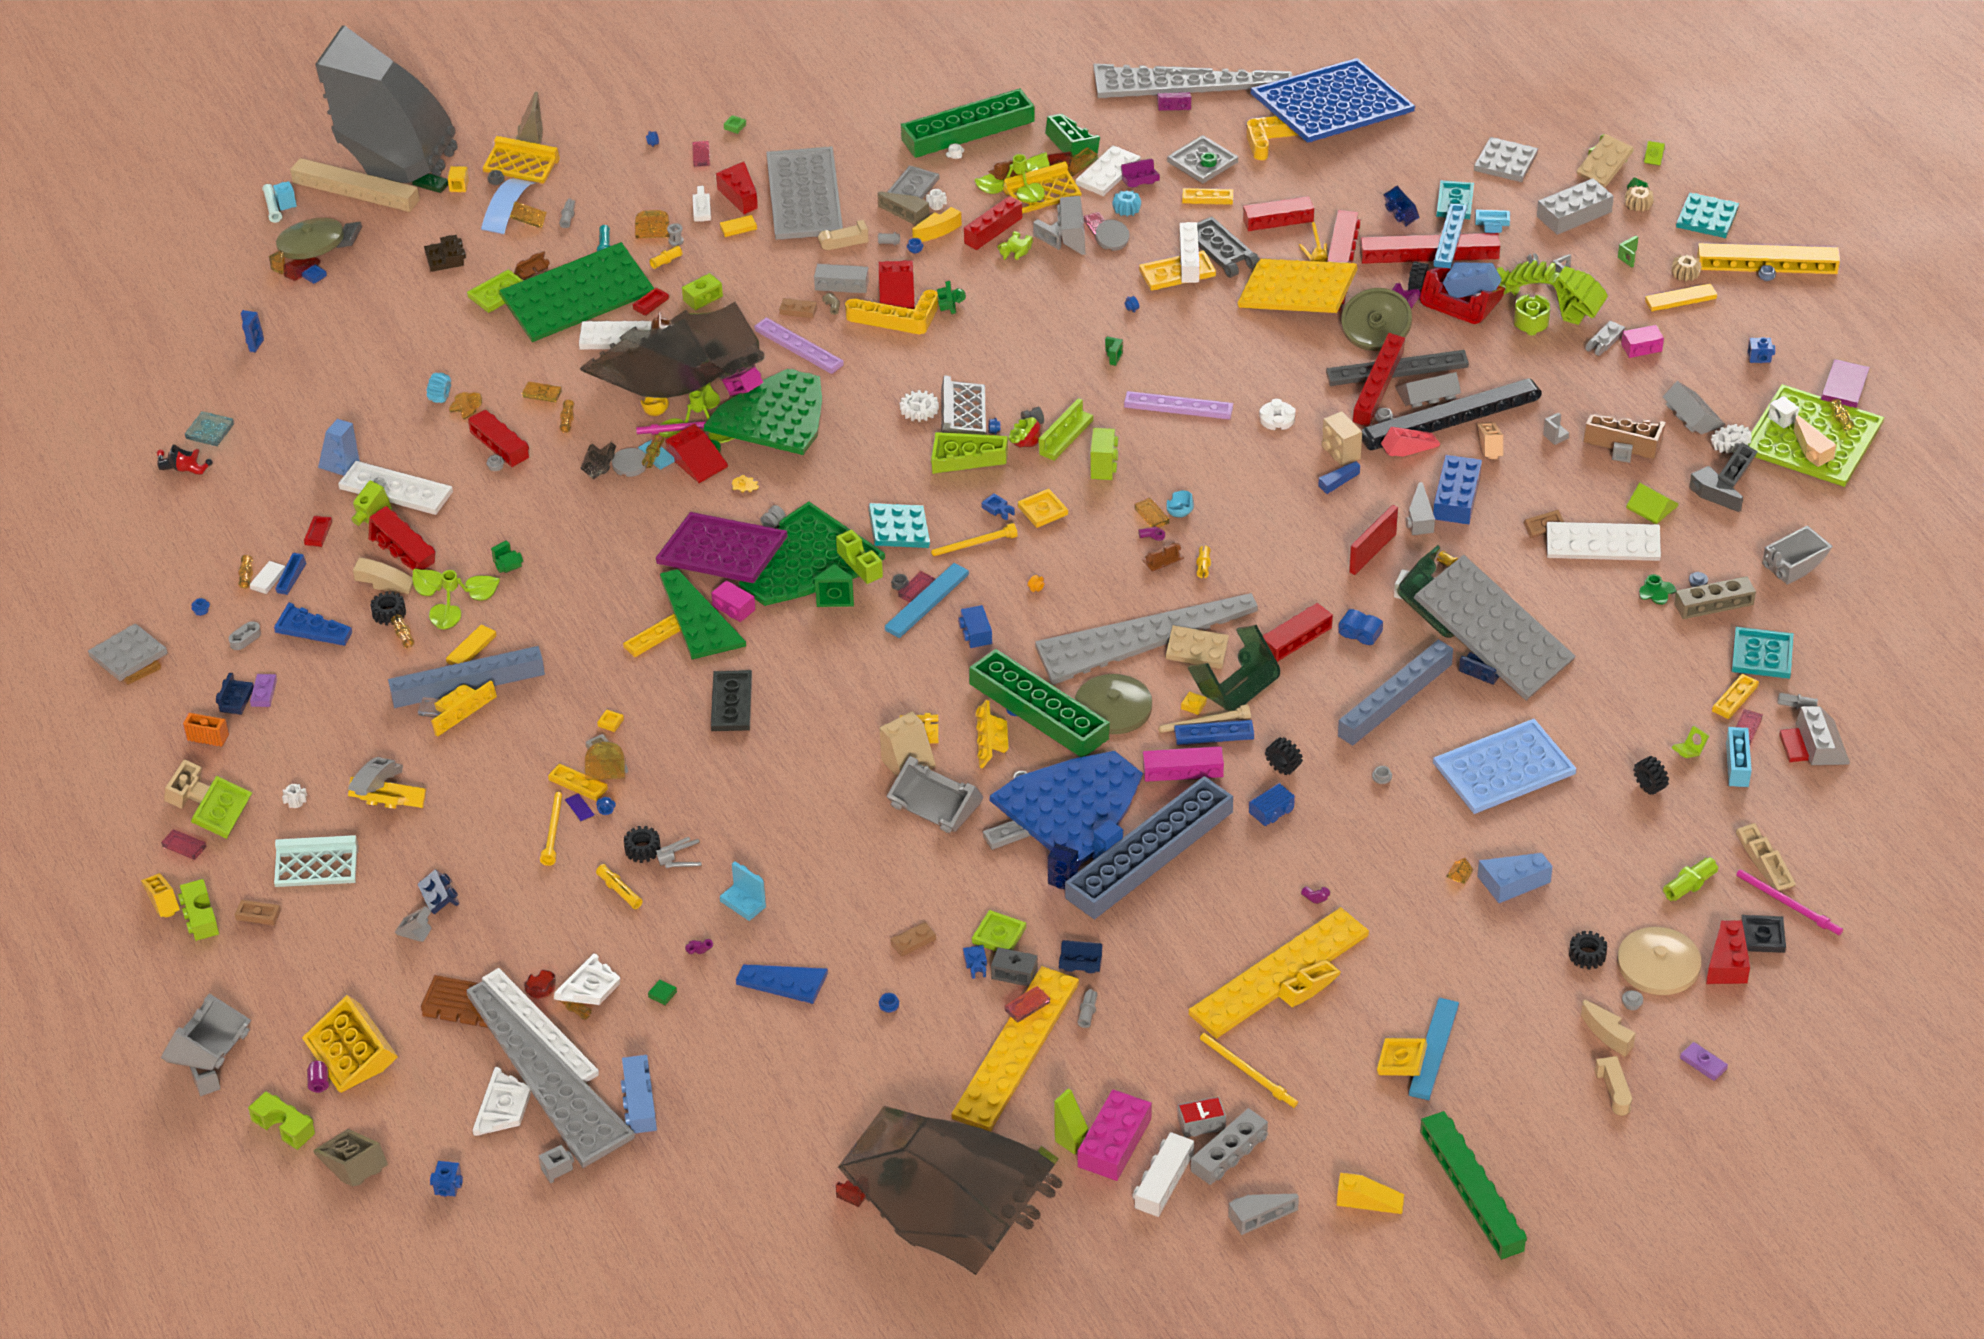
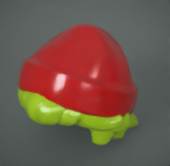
(1026, 433)

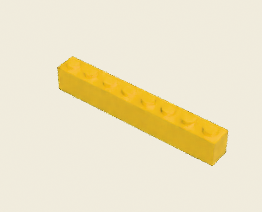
(1782, 258)

